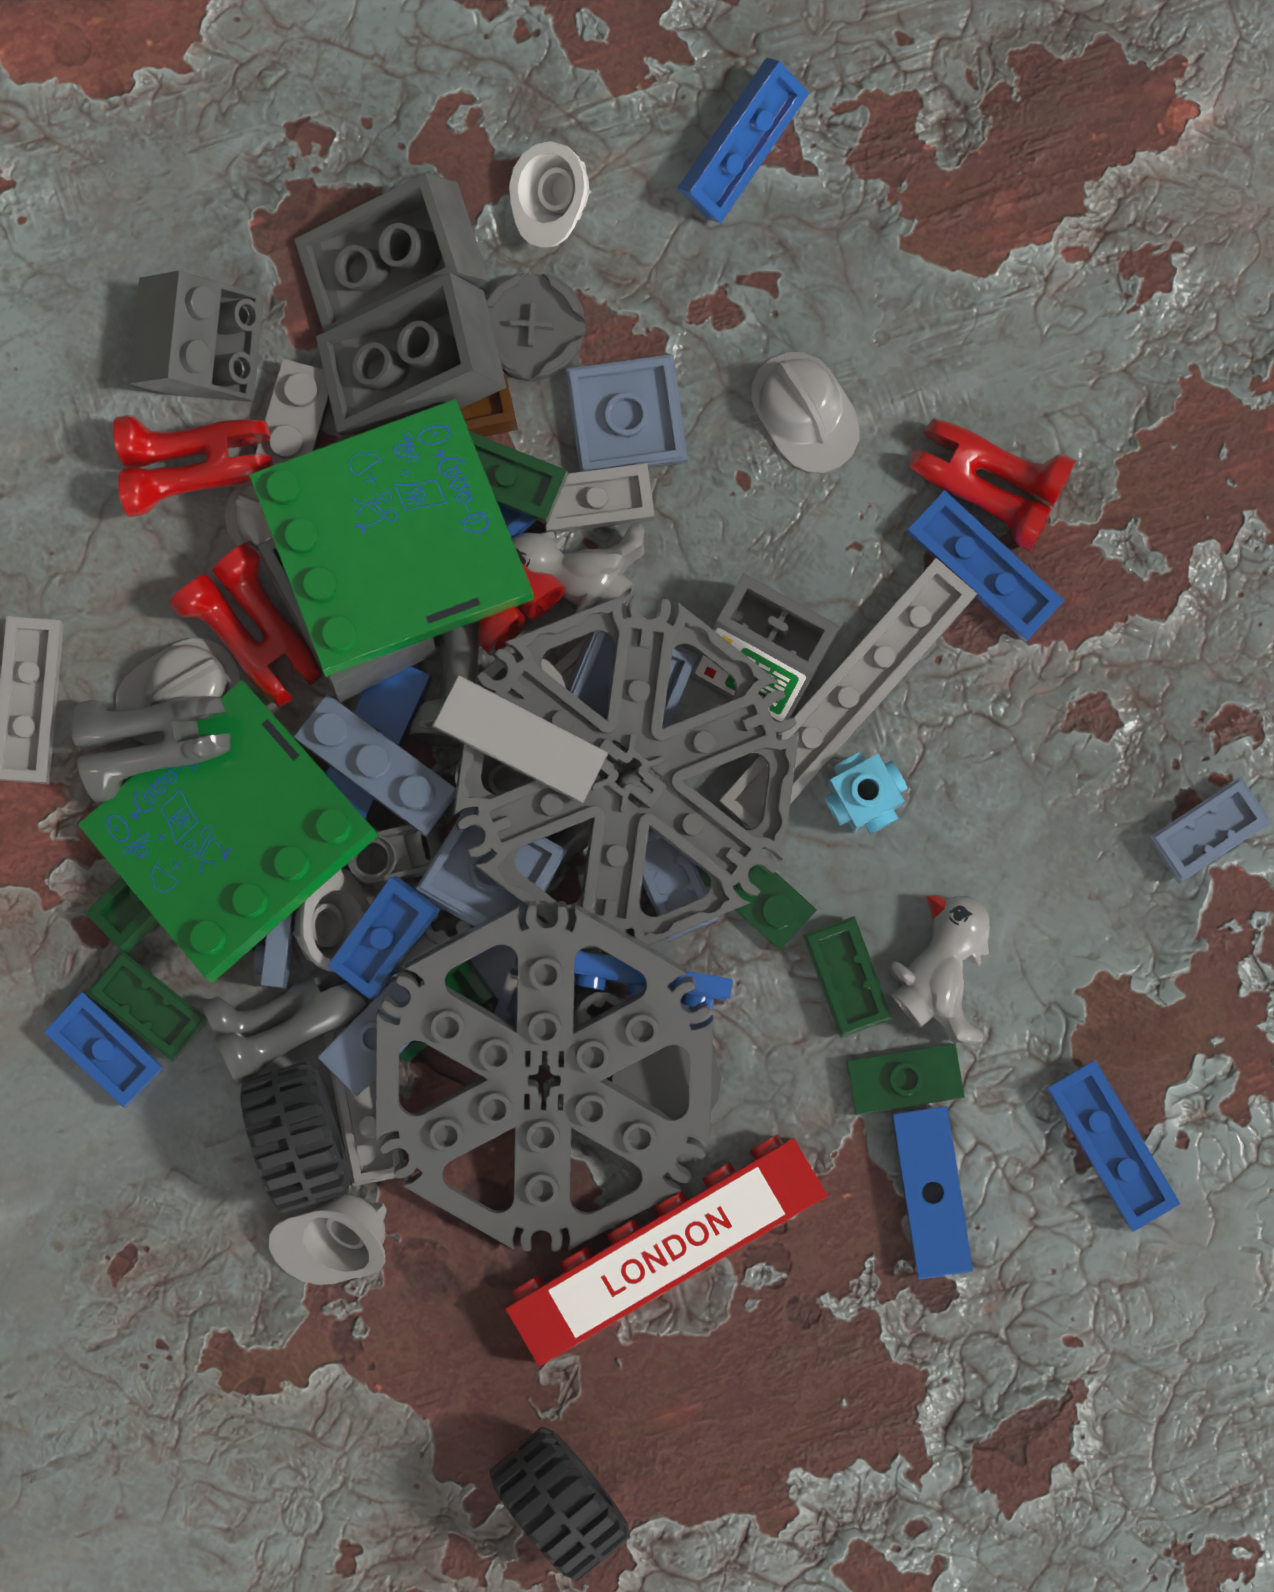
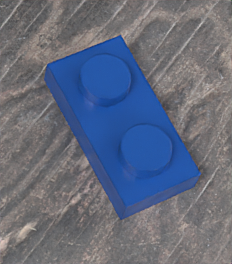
(383, 937)
(104, 1049)

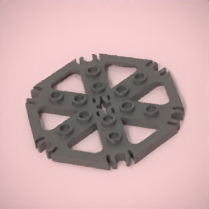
(674, 753)
(590, 1056)

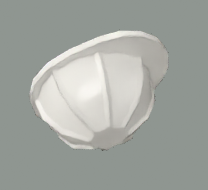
(548, 193)

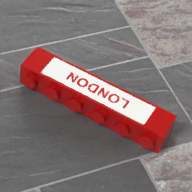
(664, 1251)

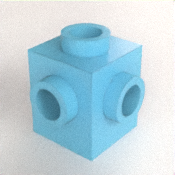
(859, 813)

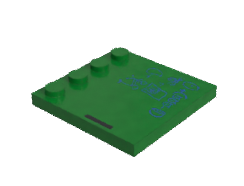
(391, 537)
(232, 839)

